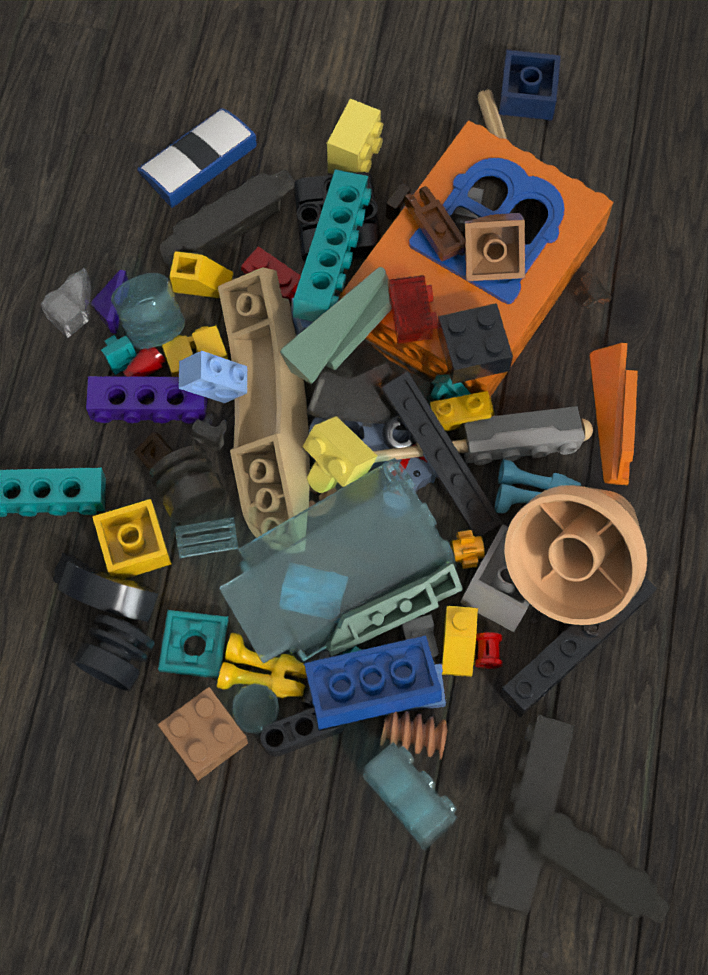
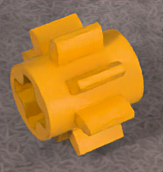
(467, 549)

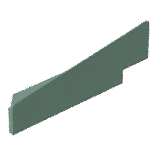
(340, 328)

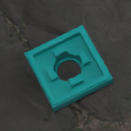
(178, 629)

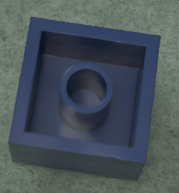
(529, 85)

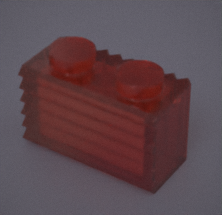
(411, 309)

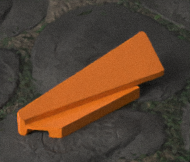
(615, 410)

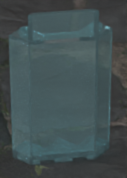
(333, 561)

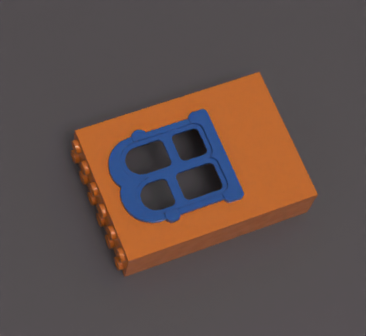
(571, 230)

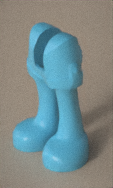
(510, 474)

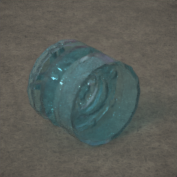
(148, 310)

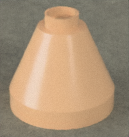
(576, 553)

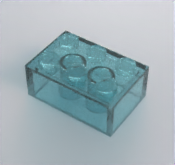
(410, 795)

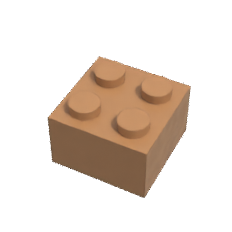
(203, 733)

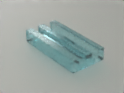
(206, 548)

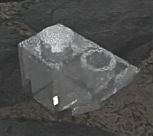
(70, 304)

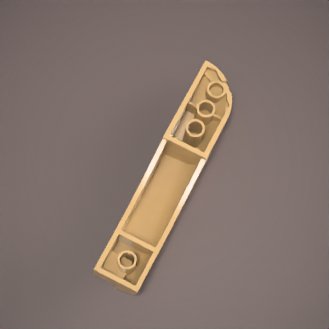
(272, 415)

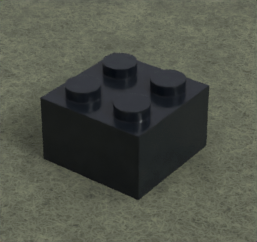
(474, 343)

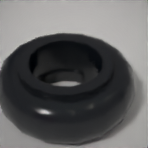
(387, 434)

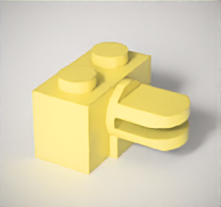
(338, 455)

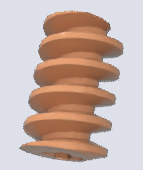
(415, 733)

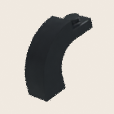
(103, 590)

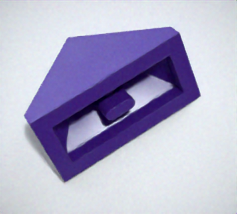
(103, 304)

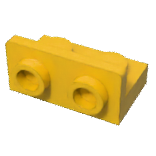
(462, 409)

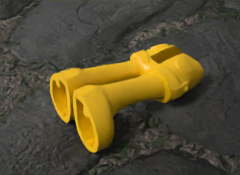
(286, 664)

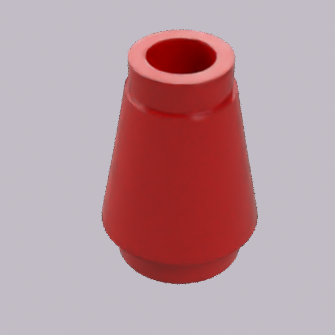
(145, 363)

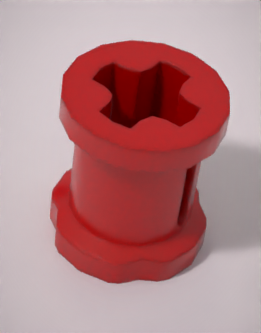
(490, 640)

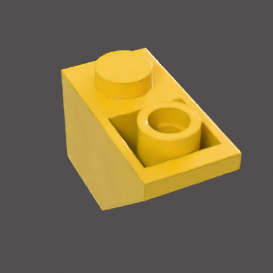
(197, 275)

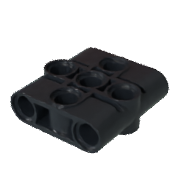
(309, 202)

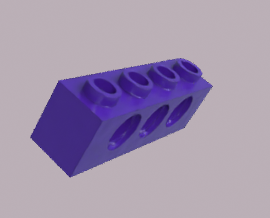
(134, 390)

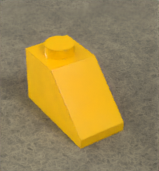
(459, 641)

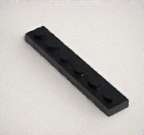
(441, 454)

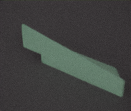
(394, 609)

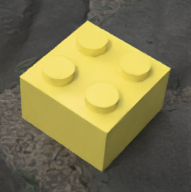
(355, 139)

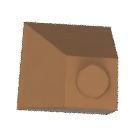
(495, 247)

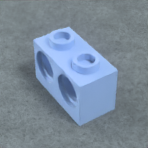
(212, 377)

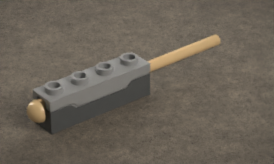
(512, 437)

